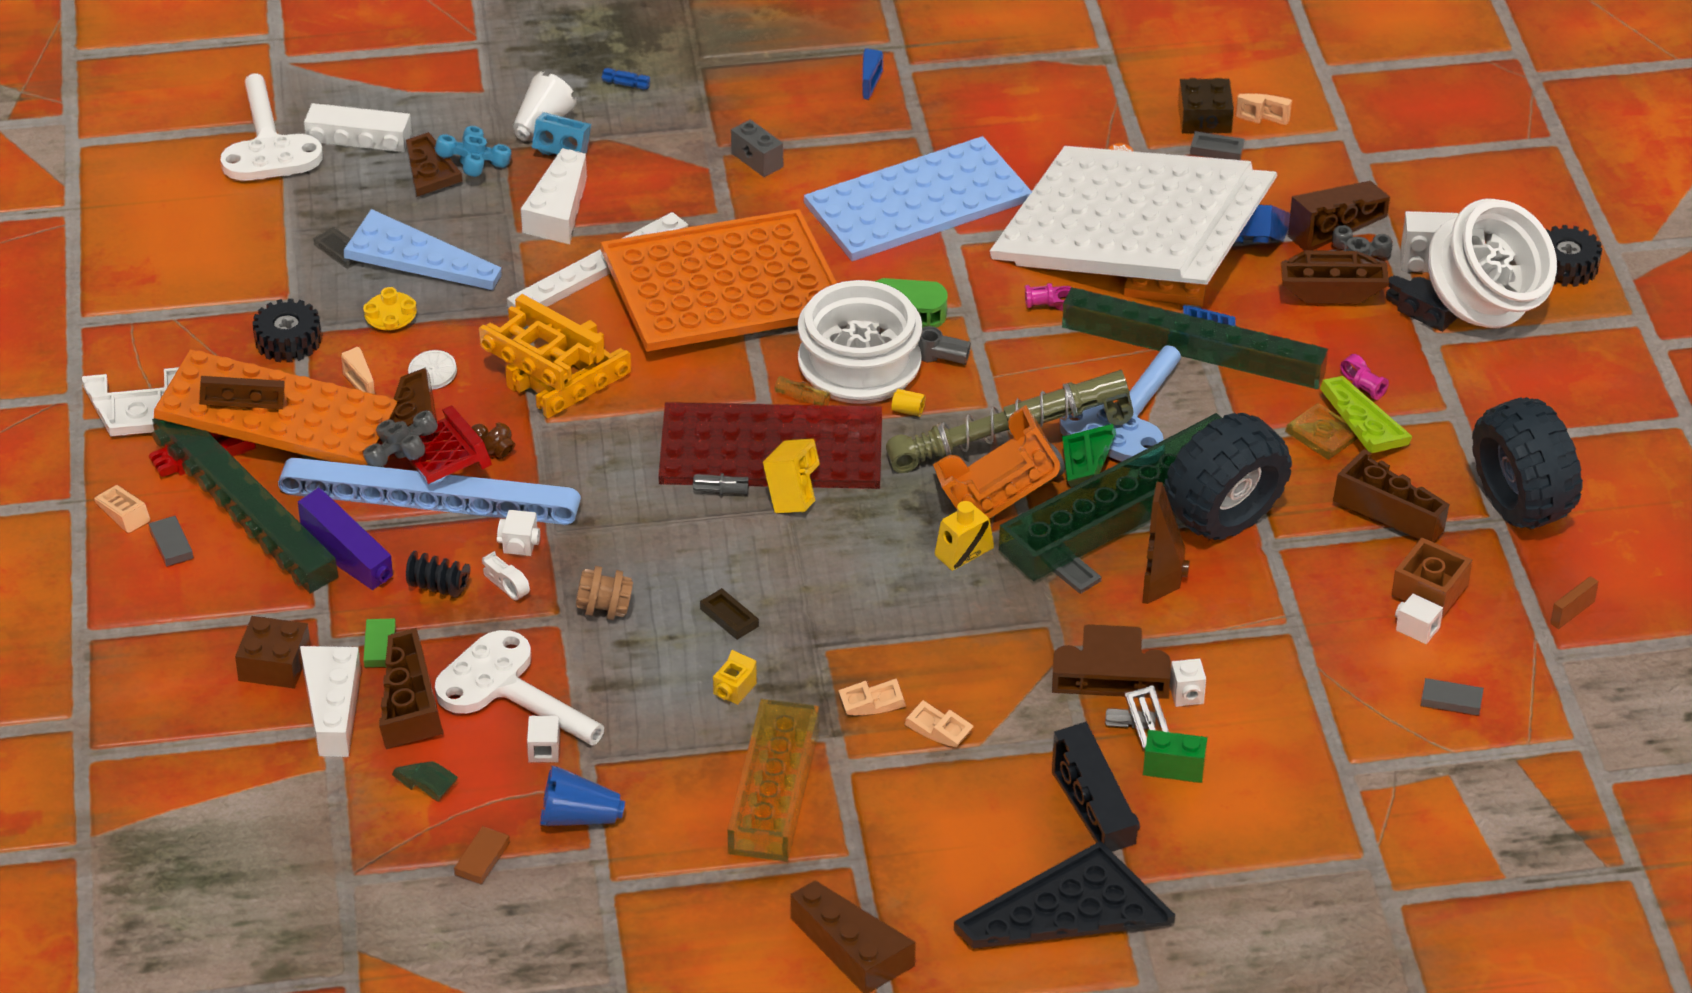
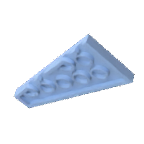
(404, 248)

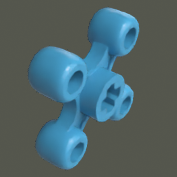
(473, 151)

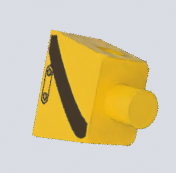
(963, 536)

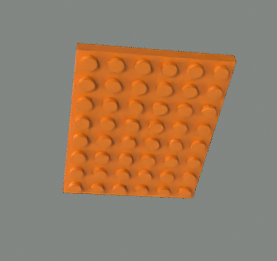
(718, 278)

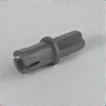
(720, 484)

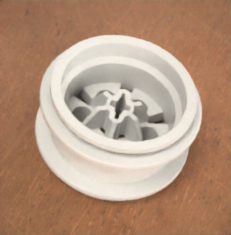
(1495, 279)
(859, 341)

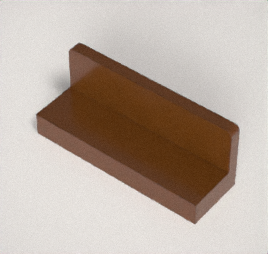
(241, 392)

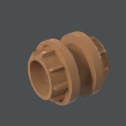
(604, 592)

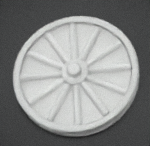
(439, 365)

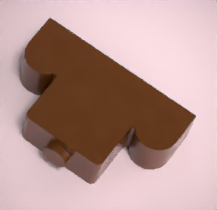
(1110, 664)

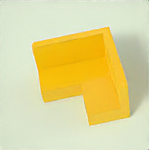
(789, 475)

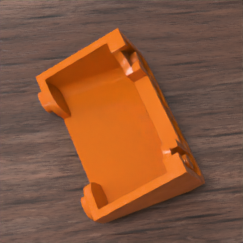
(1003, 473)

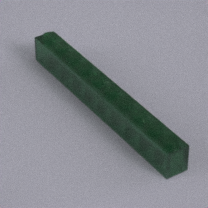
(1195, 338)
(248, 504)

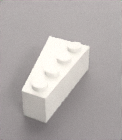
(556, 198)
(332, 691)

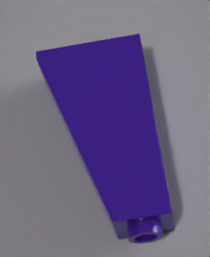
(345, 539)

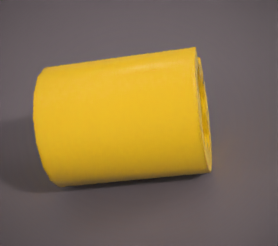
(908, 402)

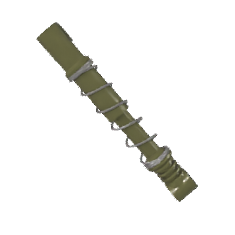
(1069, 400)

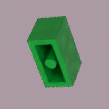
(1175, 756)

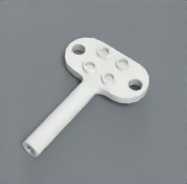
(269, 152)
(492, 671)

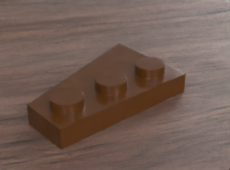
(428, 169)
(413, 396)

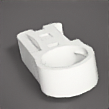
(505, 577)

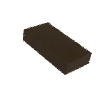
(729, 614)

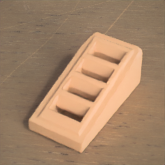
(357, 370)
(126, 510)

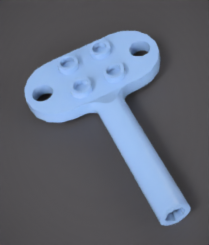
(1136, 432)

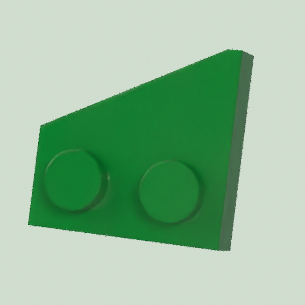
(1087, 452)

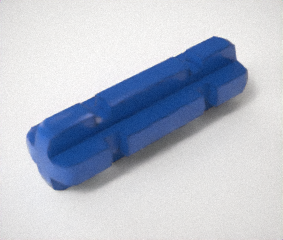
(625, 78)

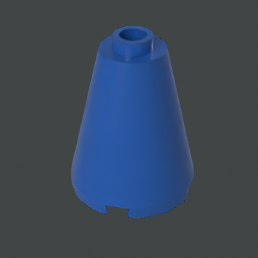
(578, 801)

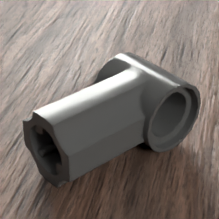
(935, 346)

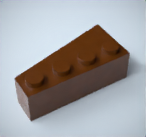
(1320, 212)
(1390, 498)
(408, 698)
(851, 937)

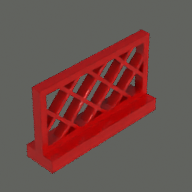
(461, 438)

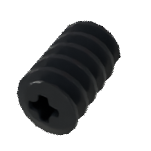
(435, 576)

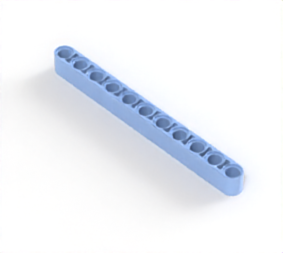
(410, 490)

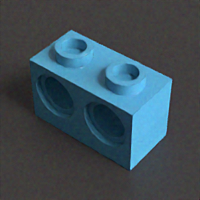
(561, 129)

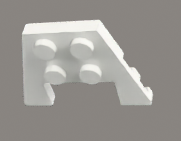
(126, 410)

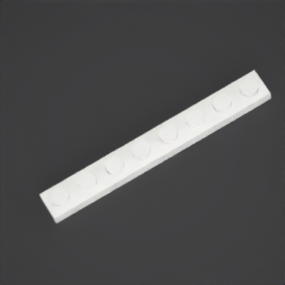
(587, 269)

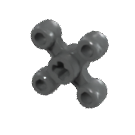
(1379, 247)
(400, 439)

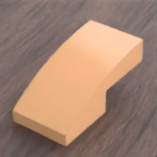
(1259, 106)
(863, 700)
(942, 728)

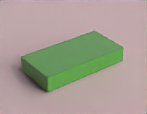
(376, 641)

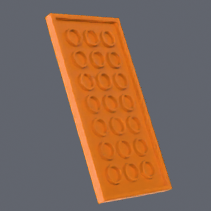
(315, 416)

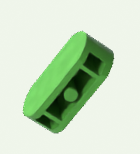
(926, 296)

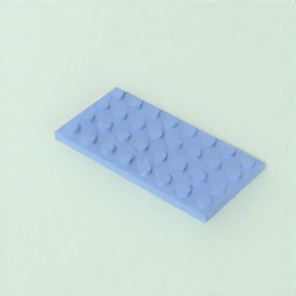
(917, 198)

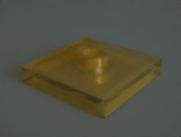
(1321, 431)

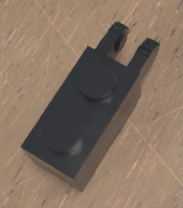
(1419, 301)

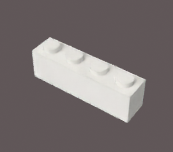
(358, 127)

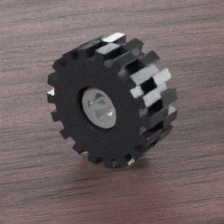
(1576, 255)
(287, 330)

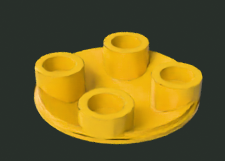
(390, 310)

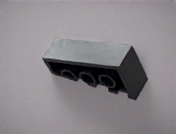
(1092, 787)

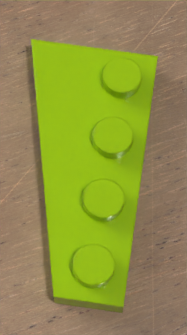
(1367, 421)

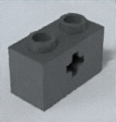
(757, 148)

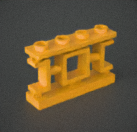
(549, 326)
(583, 383)

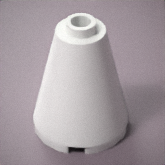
(543, 95)

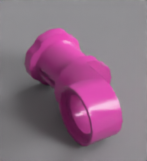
(1046, 295)
(1363, 377)

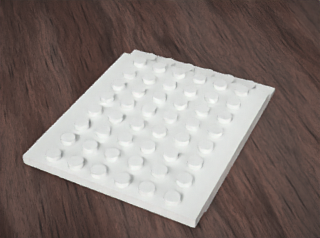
(1134, 214)

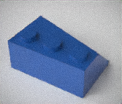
(1266, 225)

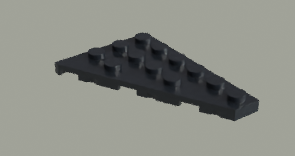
(1072, 899)

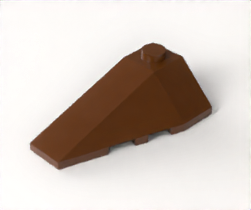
(1165, 551)

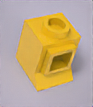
(734, 687)

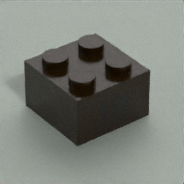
(1205, 105)

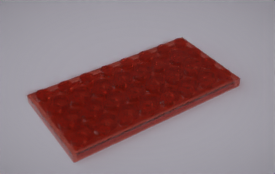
(741, 436)

